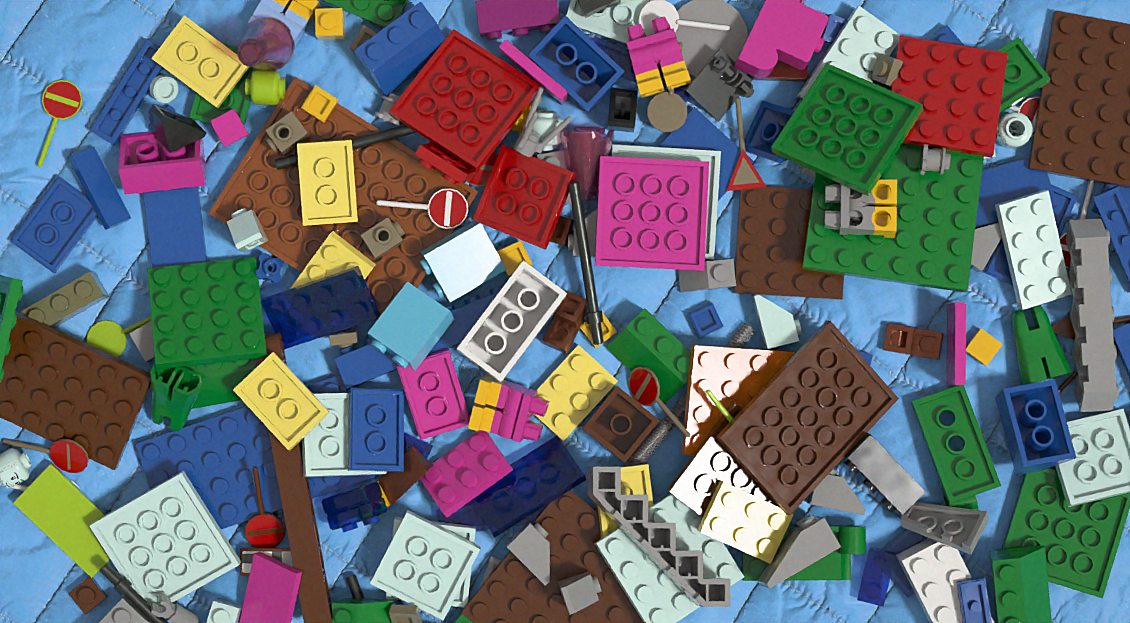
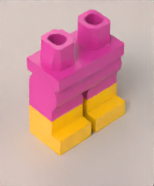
(653, 50)
(507, 410)

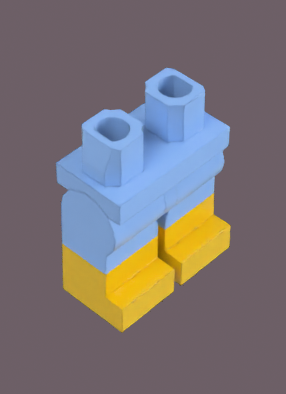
(294, 13)

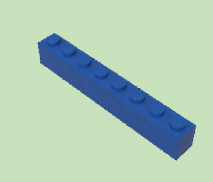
(368, 363)

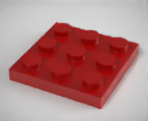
(524, 197)

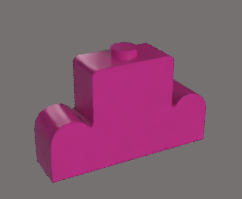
(784, 33)

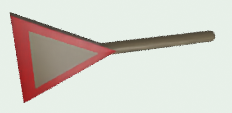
(745, 174)

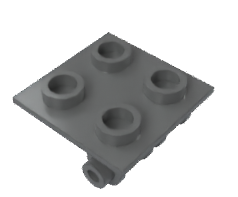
(720, 85)

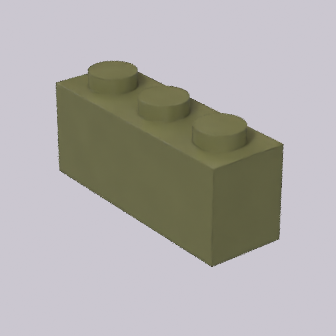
(68, 301)

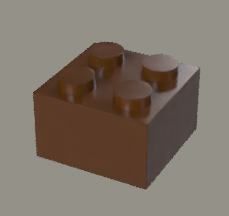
(620, 424)

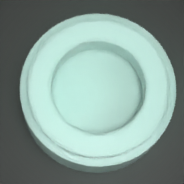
(163, 88)

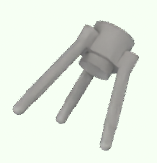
(528, 139)

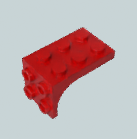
(453, 169)

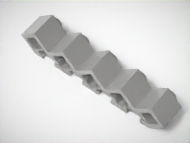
(1092, 315)
(656, 539)

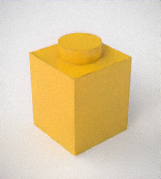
(330, 24)

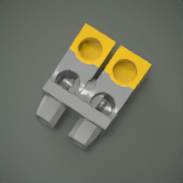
(863, 213)

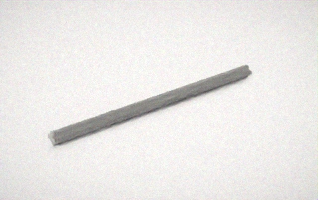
(679, 409)

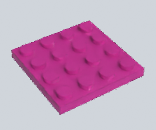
(651, 213)

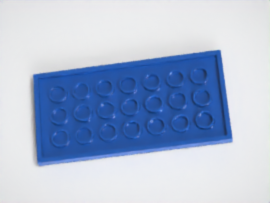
(221, 458)

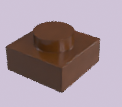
(88, 595)

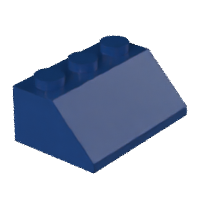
(400, 48)
(576, 64)
(1035, 426)

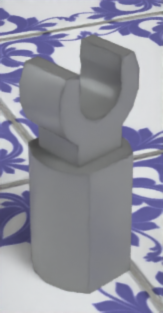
(173, 612)

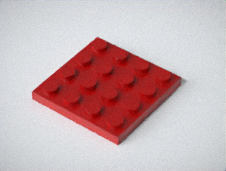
(958, 94)
(465, 100)

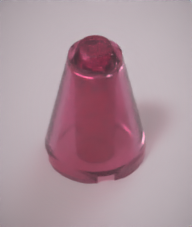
(266, 44)
(583, 153)

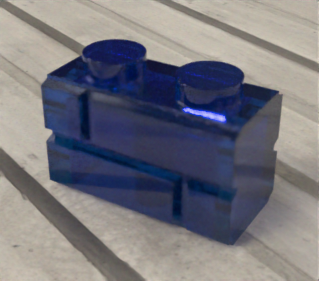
(354, 506)

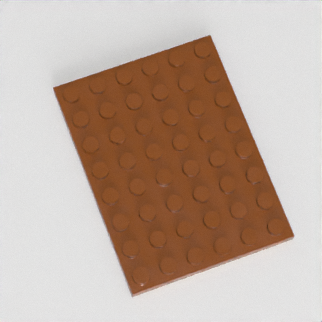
(380, 172)

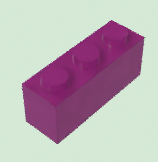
(515, 17)

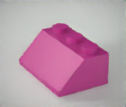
(150, 167)

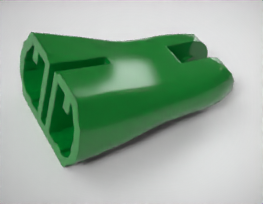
(1037, 348)
(173, 394)

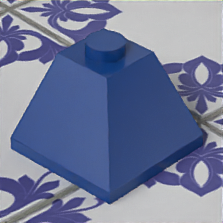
(765, 129)

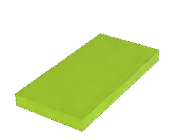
(65, 517)

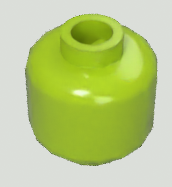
(265, 87)

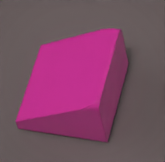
(229, 127)

